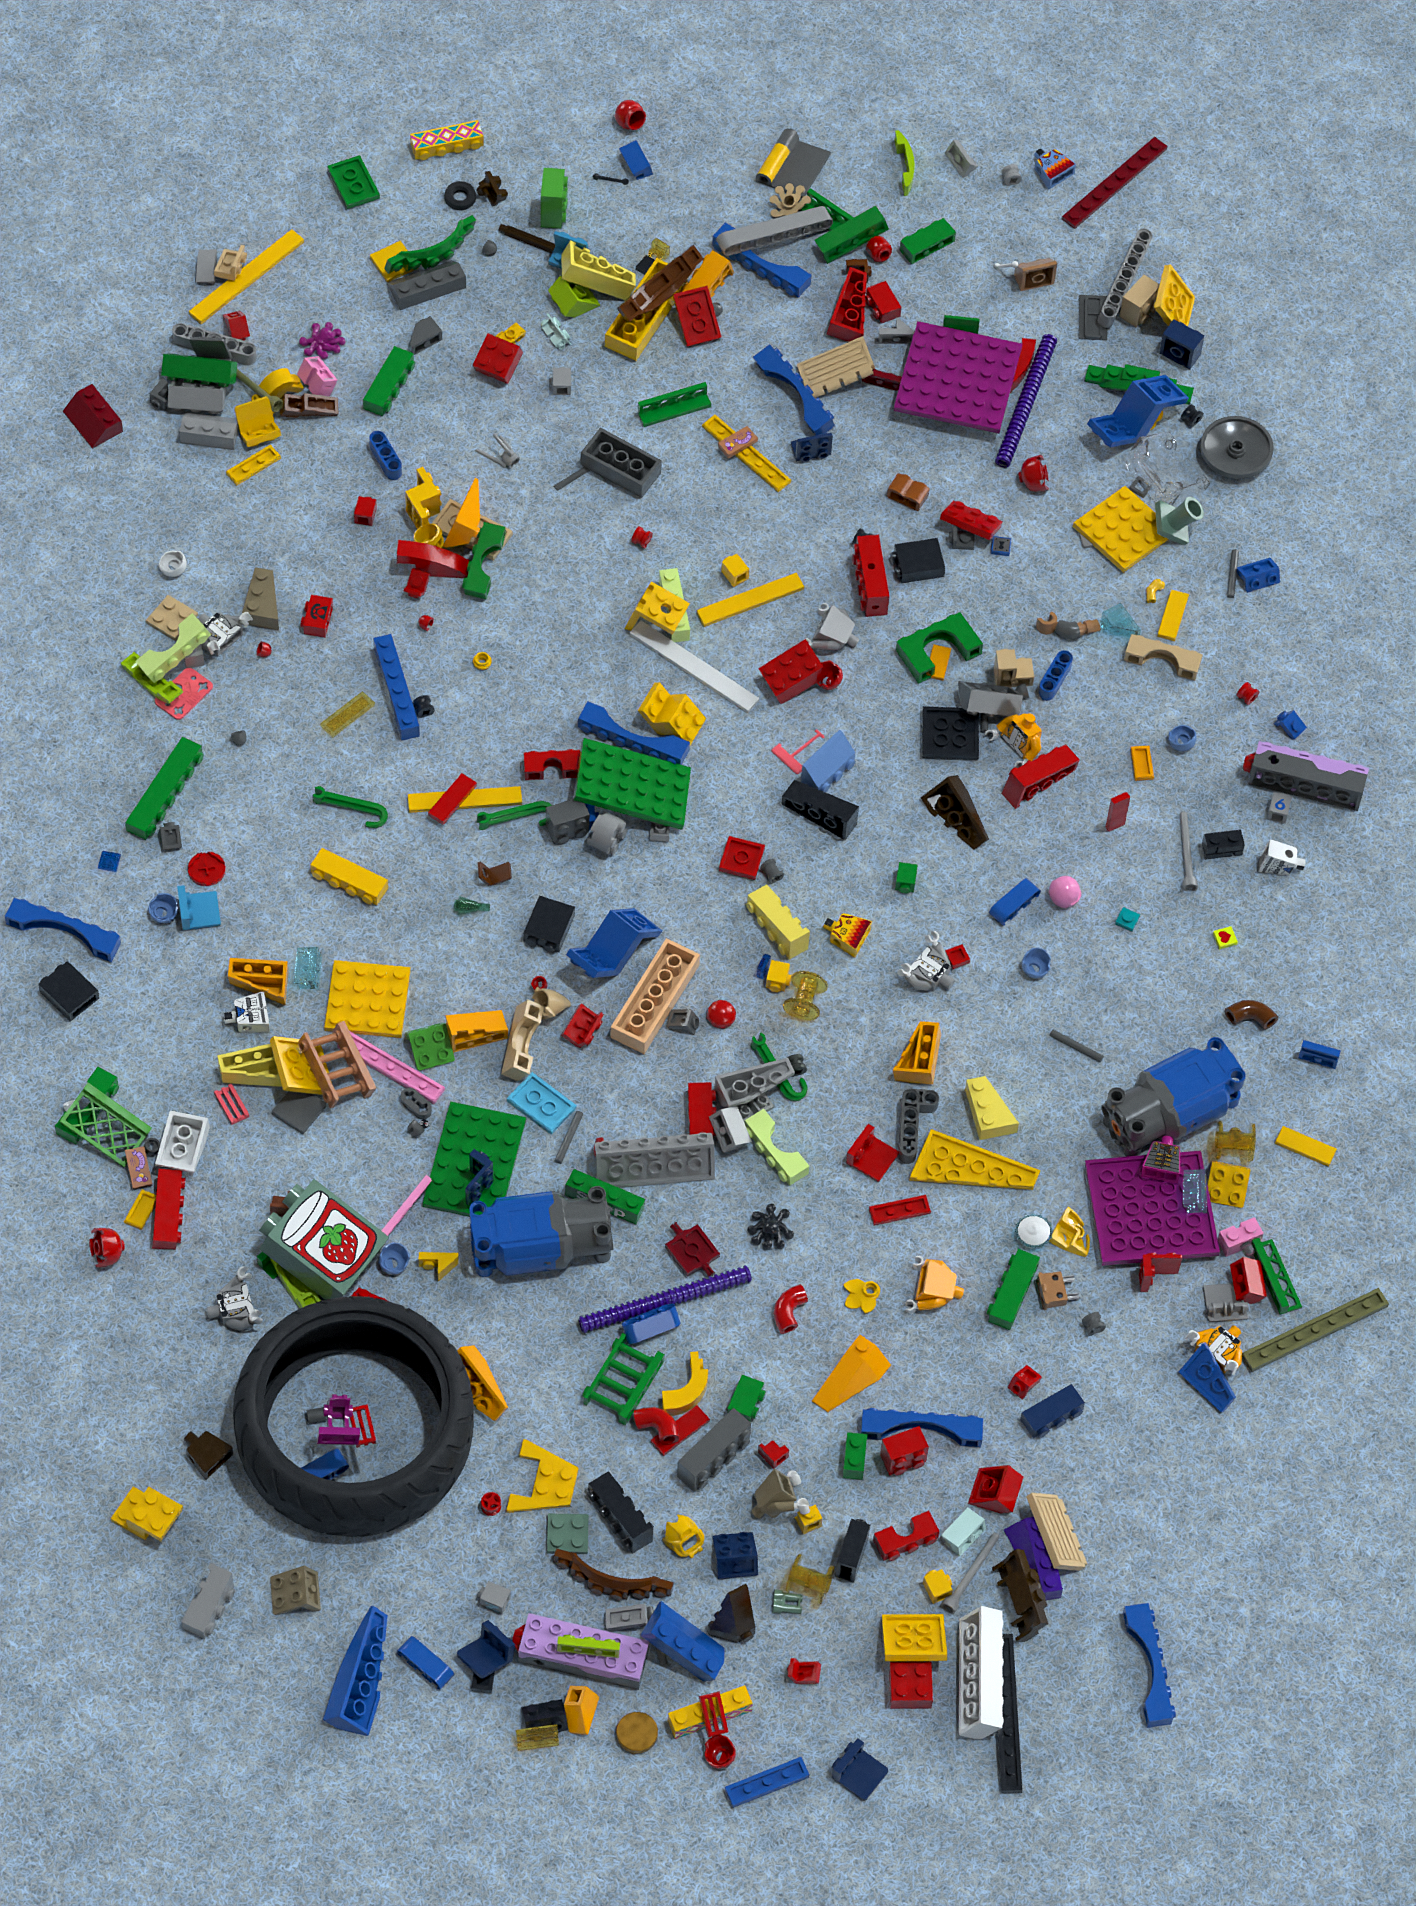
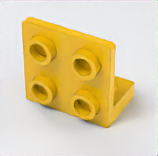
(1228, 1183)

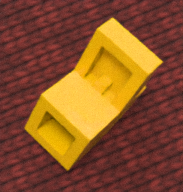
(280, 382)

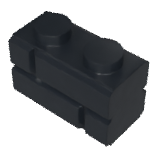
(1223, 844)

